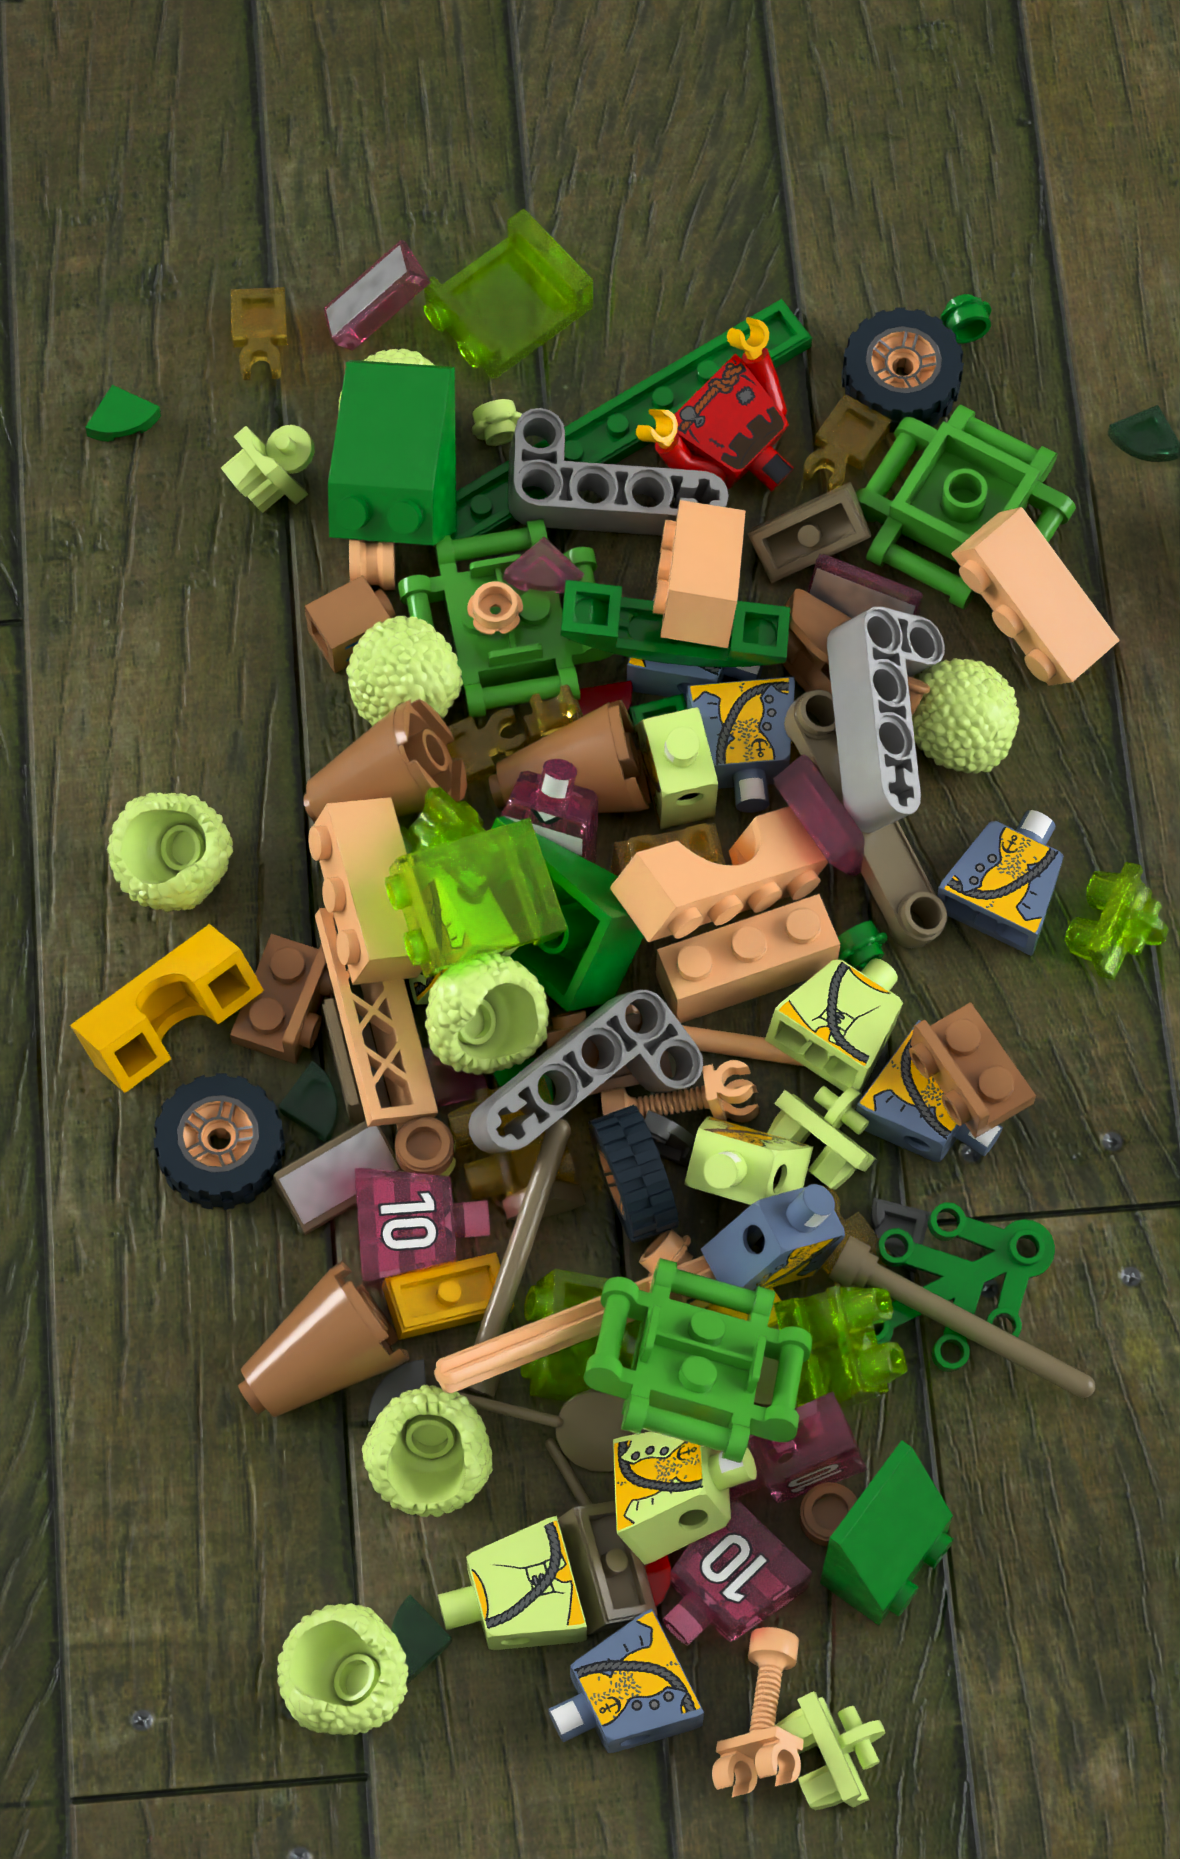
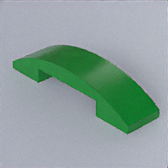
(628, 627)

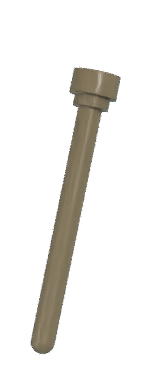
(522, 1242)
(860, 1267)

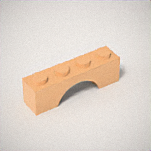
(676, 891)

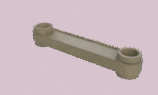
(888, 857)

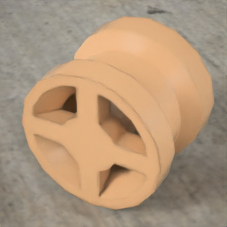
(374, 561)

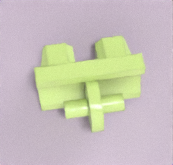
(265, 469)
(841, 1154)
(839, 1778)

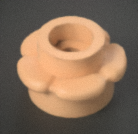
(495, 595)
(666, 1246)

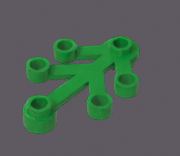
(964, 1279)

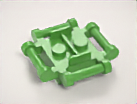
(953, 491)
(509, 666)
(695, 1366)

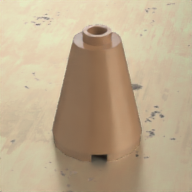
(600, 751)
(392, 759)
(321, 1347)

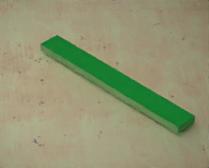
(610, 430)

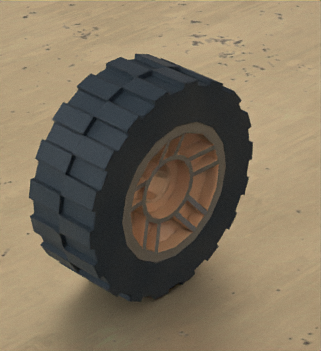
(906, 341)
(224, 1109)
(633, 1173)

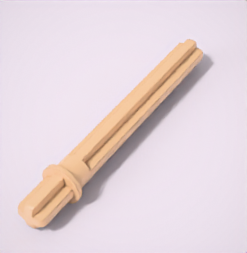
(537, 1338)

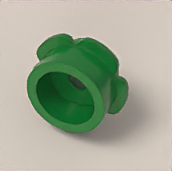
(967, 317)
(861, 944)

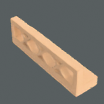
(395, 1036)

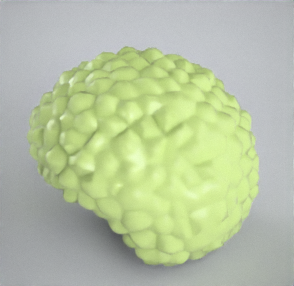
(402, 663)
(965, 716)
(169, 850)
(486, 1015)
(428, 1452)
(342, 1670)

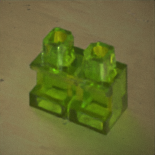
(844, 1344)

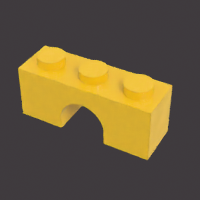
(196, 978)

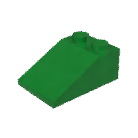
(394, 454)
(600, 938)
(888, 1538)

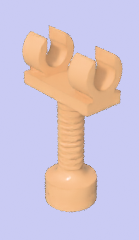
(712, 1096)
(765, 1744)

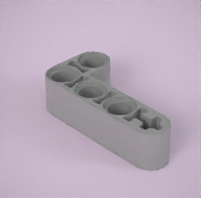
(612, 482)
(873, 710)
(576, 1080)

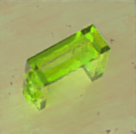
(510, 298)
(474, 897)

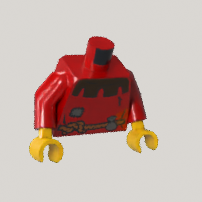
(730, 419)

